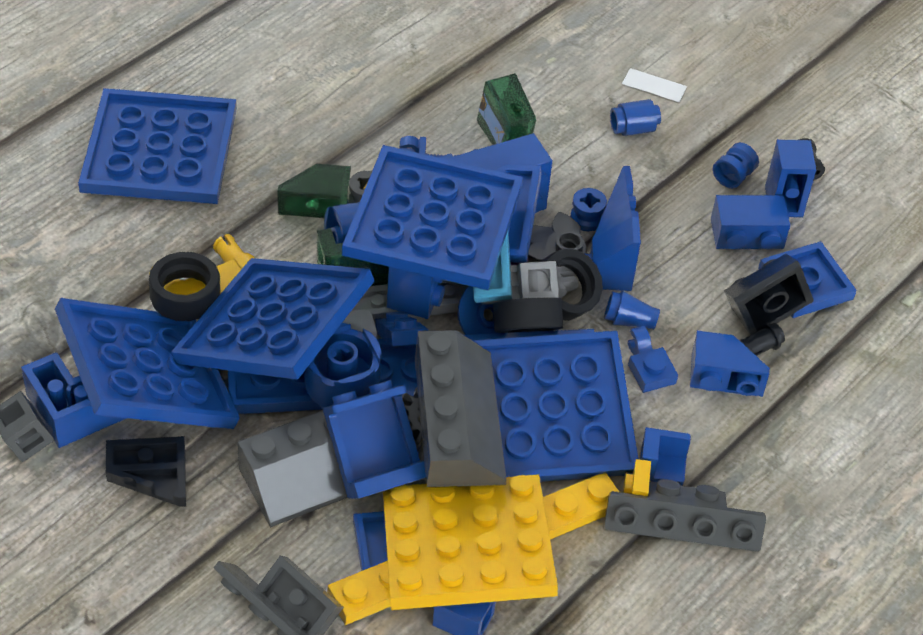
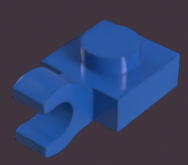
(649, 366)

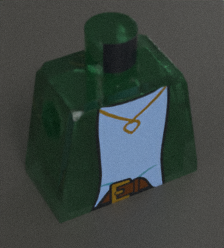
(505, 110)

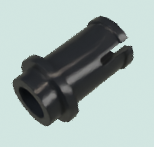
(767, 338)

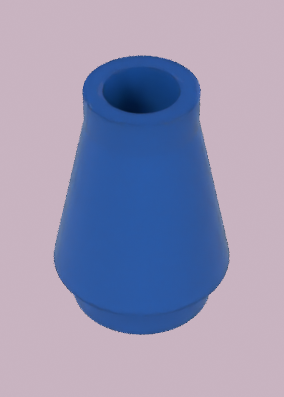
(630, 311)

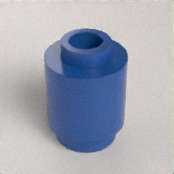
(635, 117)

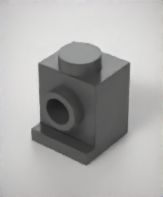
(23, 427)

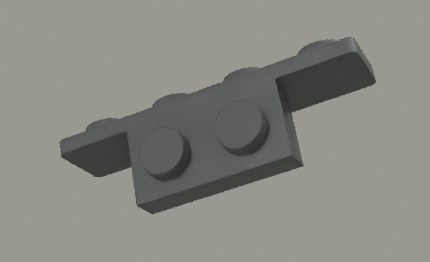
(685, 515)
(284, 597)

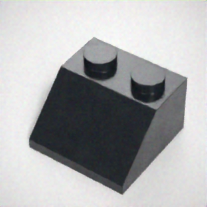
(769, 293)

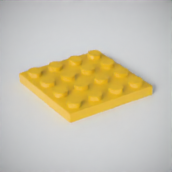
(468, 544)

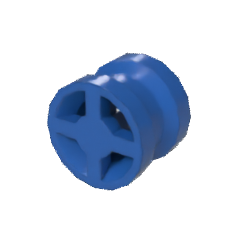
(588, 208)

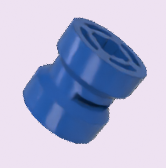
(735, 165)

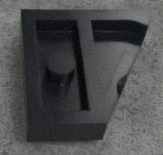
(149, 467)

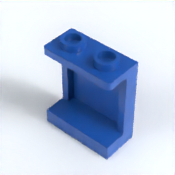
(373, 440)

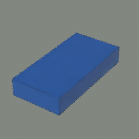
(370, 538)

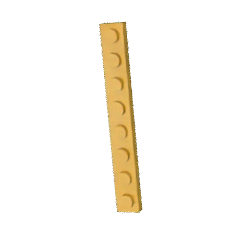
(565, 511)

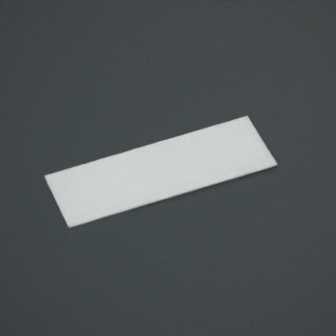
(654, 85)

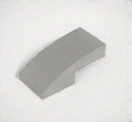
(533, 280)

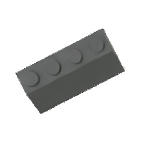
(458, 411)
(292, 469)

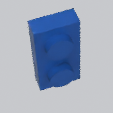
(399, 328)

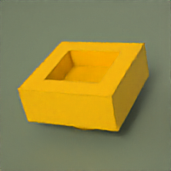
(638, 481)

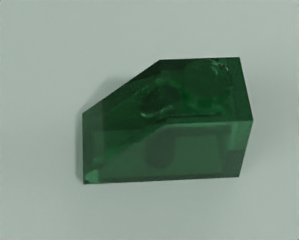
(314, 191)

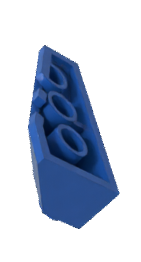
(617, 237)

